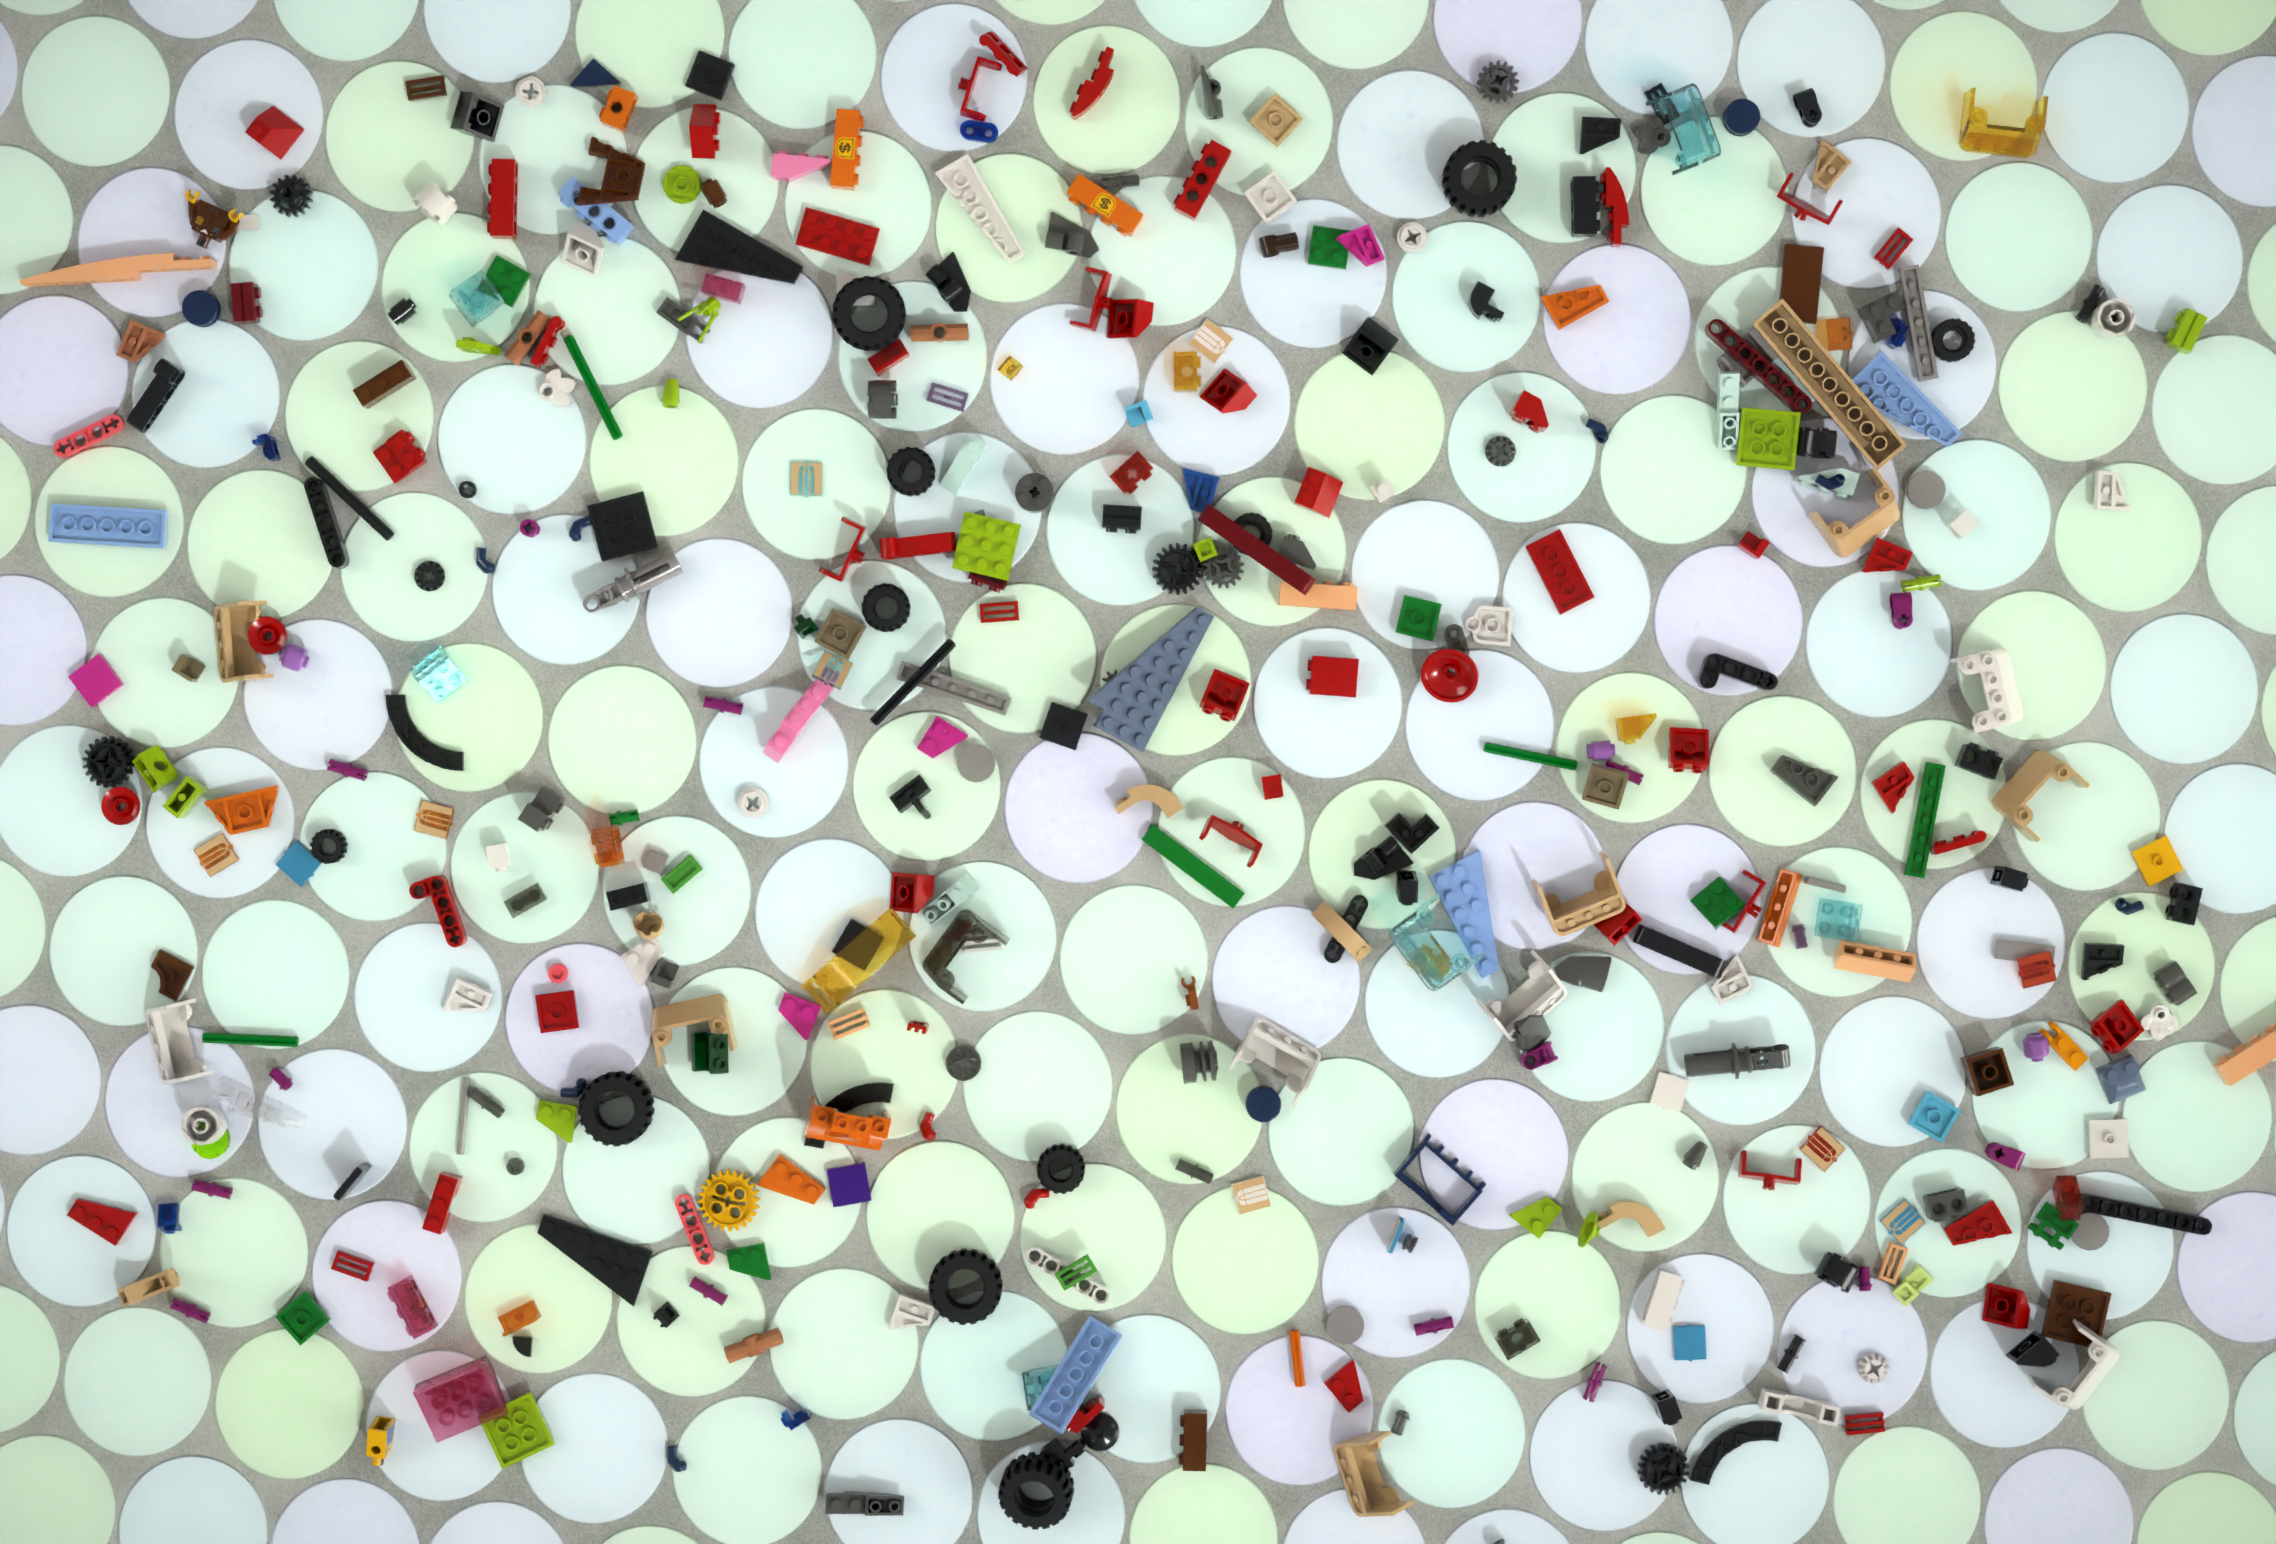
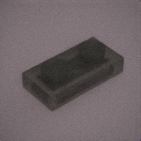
(525, 900)

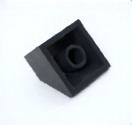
(477, 116)
(1370, 346)
(2033, 1351)

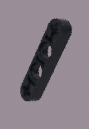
(1329, 947)

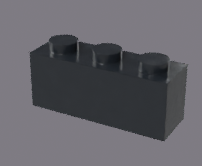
(1584, 206)

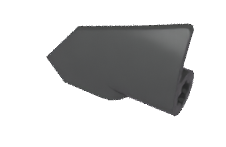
(1212, 105)
(1069, 237)
(1584, 971)
(1531, 1032)

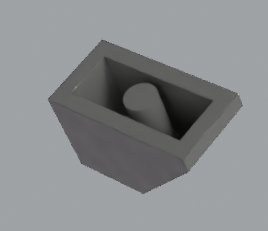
(1296, 552)

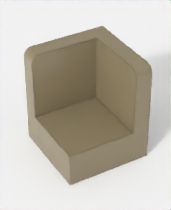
(188, 668)

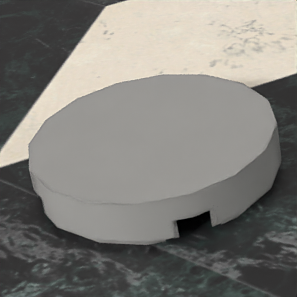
(1926, 490)
(976, 763)
(2091, 1232)
(1345, 1325)

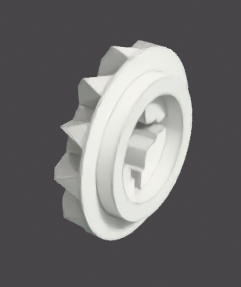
(525, 85)
(1413, 228)
(743, 802)
(1864, 1367)

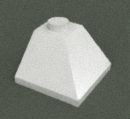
(583, 249)

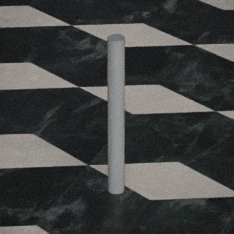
(463, 1116)

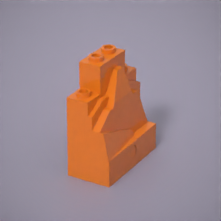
(845, 1128)

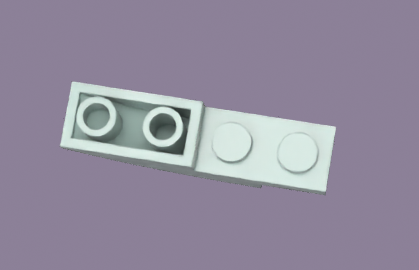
(1728, 410)

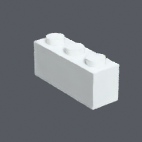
(1662, 1300)

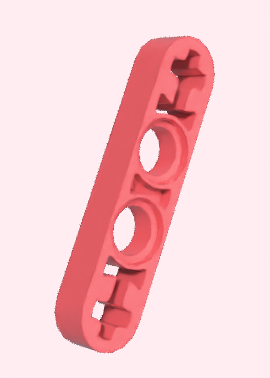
(90, 439)
(697, 1228)

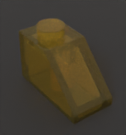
(1633, 727)

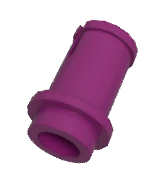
(281, 1079)
(1864, 1279)

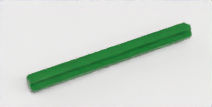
(593, 387)

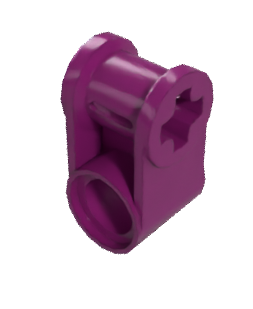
(1901, 607)
(1539, 1055)
(2007, 1155)

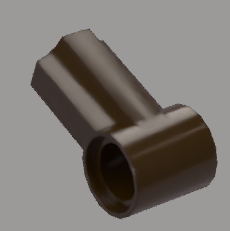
(1273, 245)

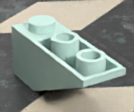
(1844, 491)
(949, 900)

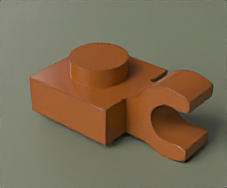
(1191, 998)

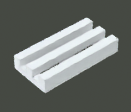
(969, 950)

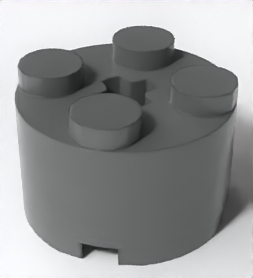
(882, 399)
(1041, 501)

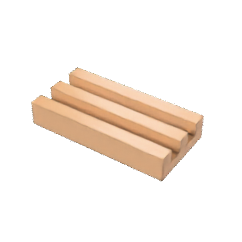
(834, 1029)
(1885, 1260)

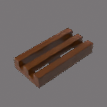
(442, 86)

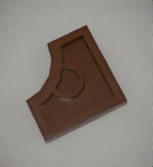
(173, 974)

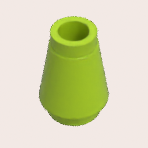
(670, 395)

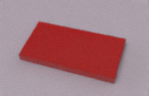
(1559, 571)

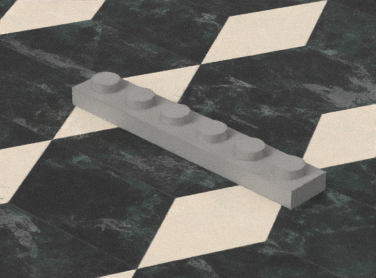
(1918, 323)
(957, 689)

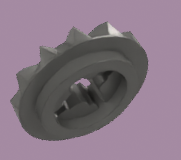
(1491, 452)

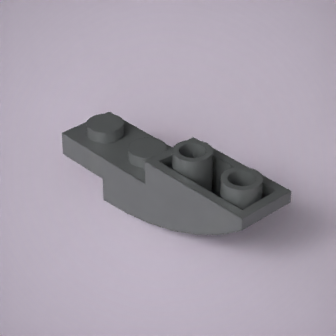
(864, 1503)

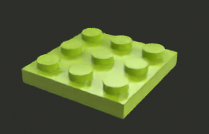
(1768, 438)
(986, 546)
(518, 1432)

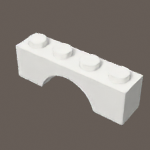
(1806, 1407)

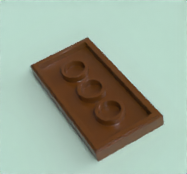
(1802, 280)

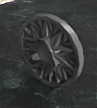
(963, 1063)

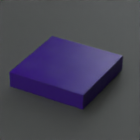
(849, 1184)

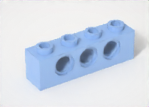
(617, 233)

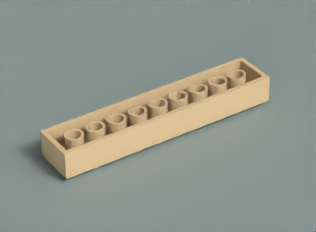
(1829, 384)

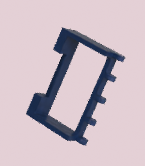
(1452, 1219)

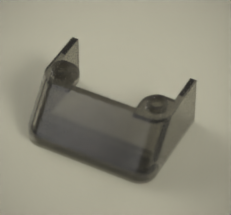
(964, 926)

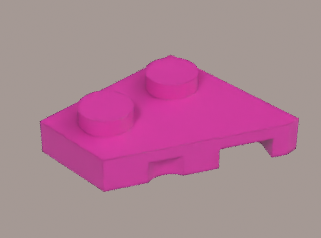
(1362, 245)
(940, 738)
(799, 1013)

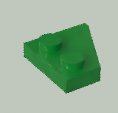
(750, 1260)

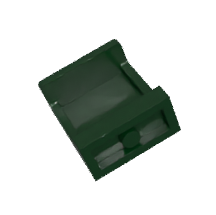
(709, 1052)

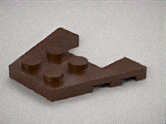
(621, 177)

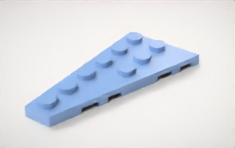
(1903, 401)
(1466, 902)

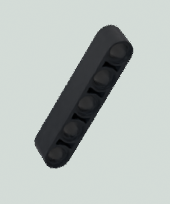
(320, 515)
(1678, 951)

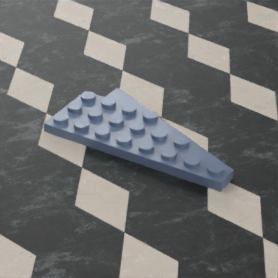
(1142, 690)

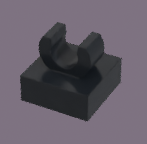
(666, 1314)

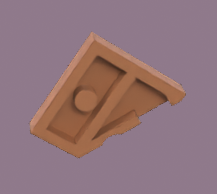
(138, 341)

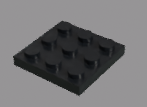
(622, 526)

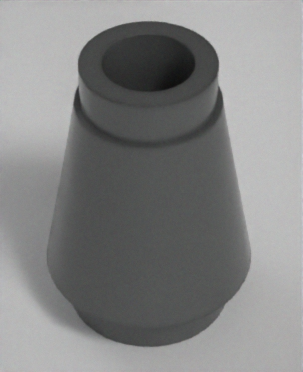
(1695, 1155)

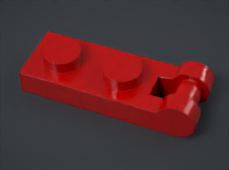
(1003, 53)
(548, 340)
(1958, 842)

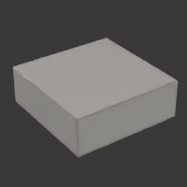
(655, 861)

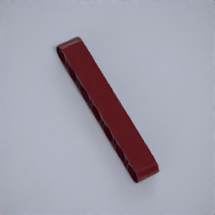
(1767, 368)
(1256, 549)

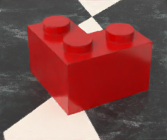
(703, 131)

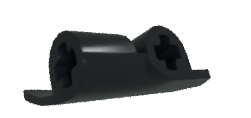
(951, 283)
(1382, 860)

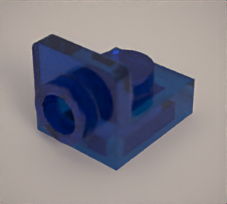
(270, 446)
(169, 1218)
(799, 1418)

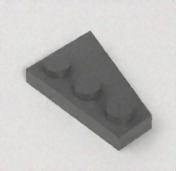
(1804, 780)

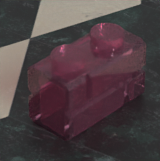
(723, 288)

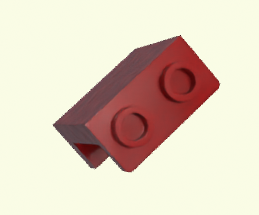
(1332, 676)

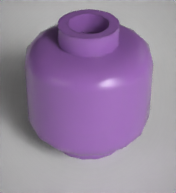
(293, 657)
(2035, 1046)

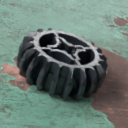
(1172, 584)
(107, 769)
(1659, 1476)

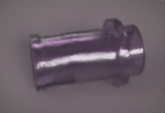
(1799, 936)

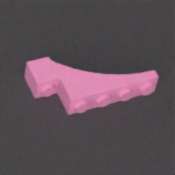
(797, 720)

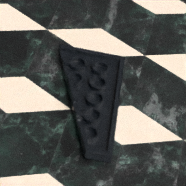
(726, 248)
(608, 1259)

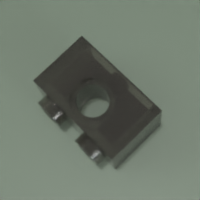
(1528, 1338)

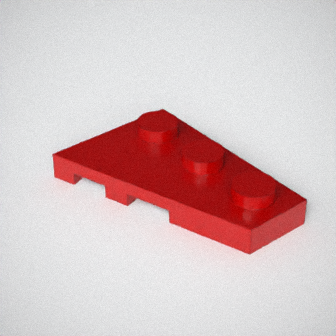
(101, 1219)
(1978, 1224)

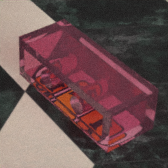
(412, 1307)

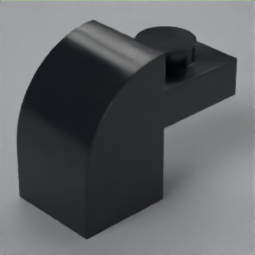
(1479, 303)
(1065, 1455)

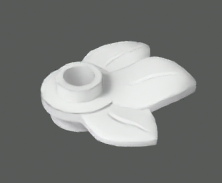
(560, 388)
(2159, 1024)

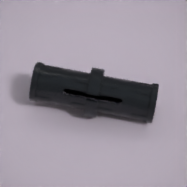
(2090, 304)
(1791, 1353)

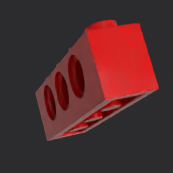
(1192, 208)

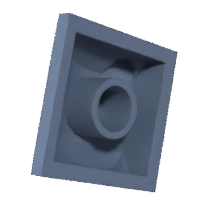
(2120, 1079)

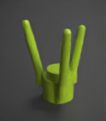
(708, 308)

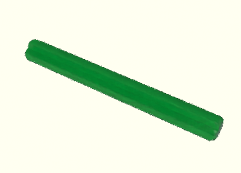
(1530, 756)
(250, 1039)

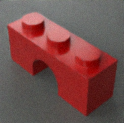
(442, 1198)

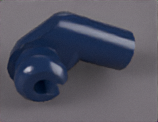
(1830, 483)
(576, 1091)

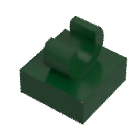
(805, 626)

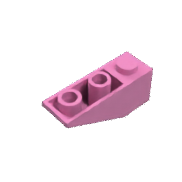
(793, 167)

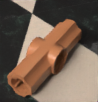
(925, 333)
(519, 348)
(753, 1345)

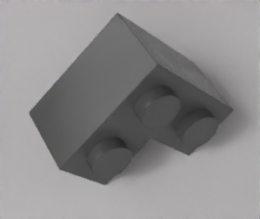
(1877, 313)
(540, 812)

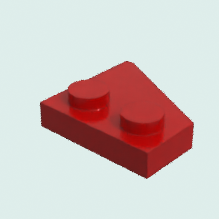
(1886, 557)
(1893, 785)
(1346, 1386)

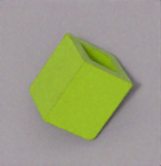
(1205, 549)

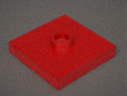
(557, 1011)

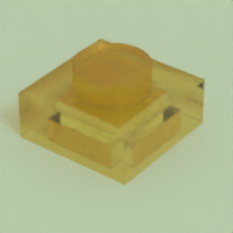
(1010, 368)

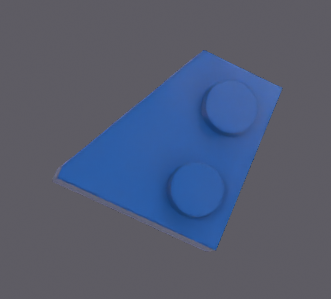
(1200, 489)

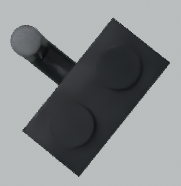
(911, 795)

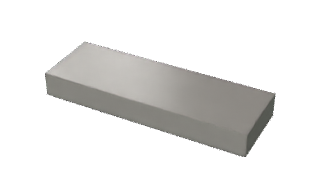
(2013, 950)

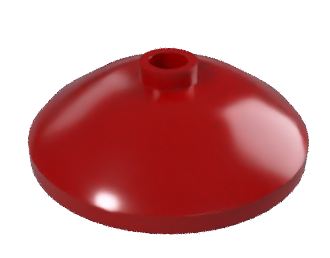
(1449, 685)

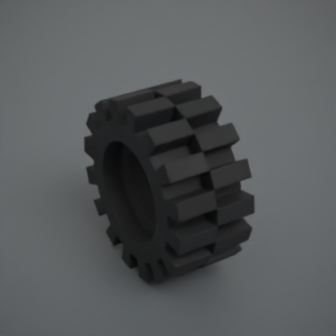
(317, 846)

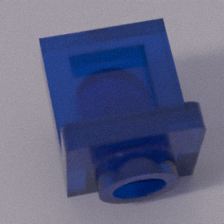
(1898, 338)

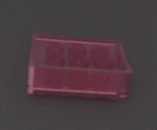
(461, 1398)

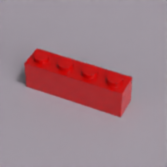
(503, 199)

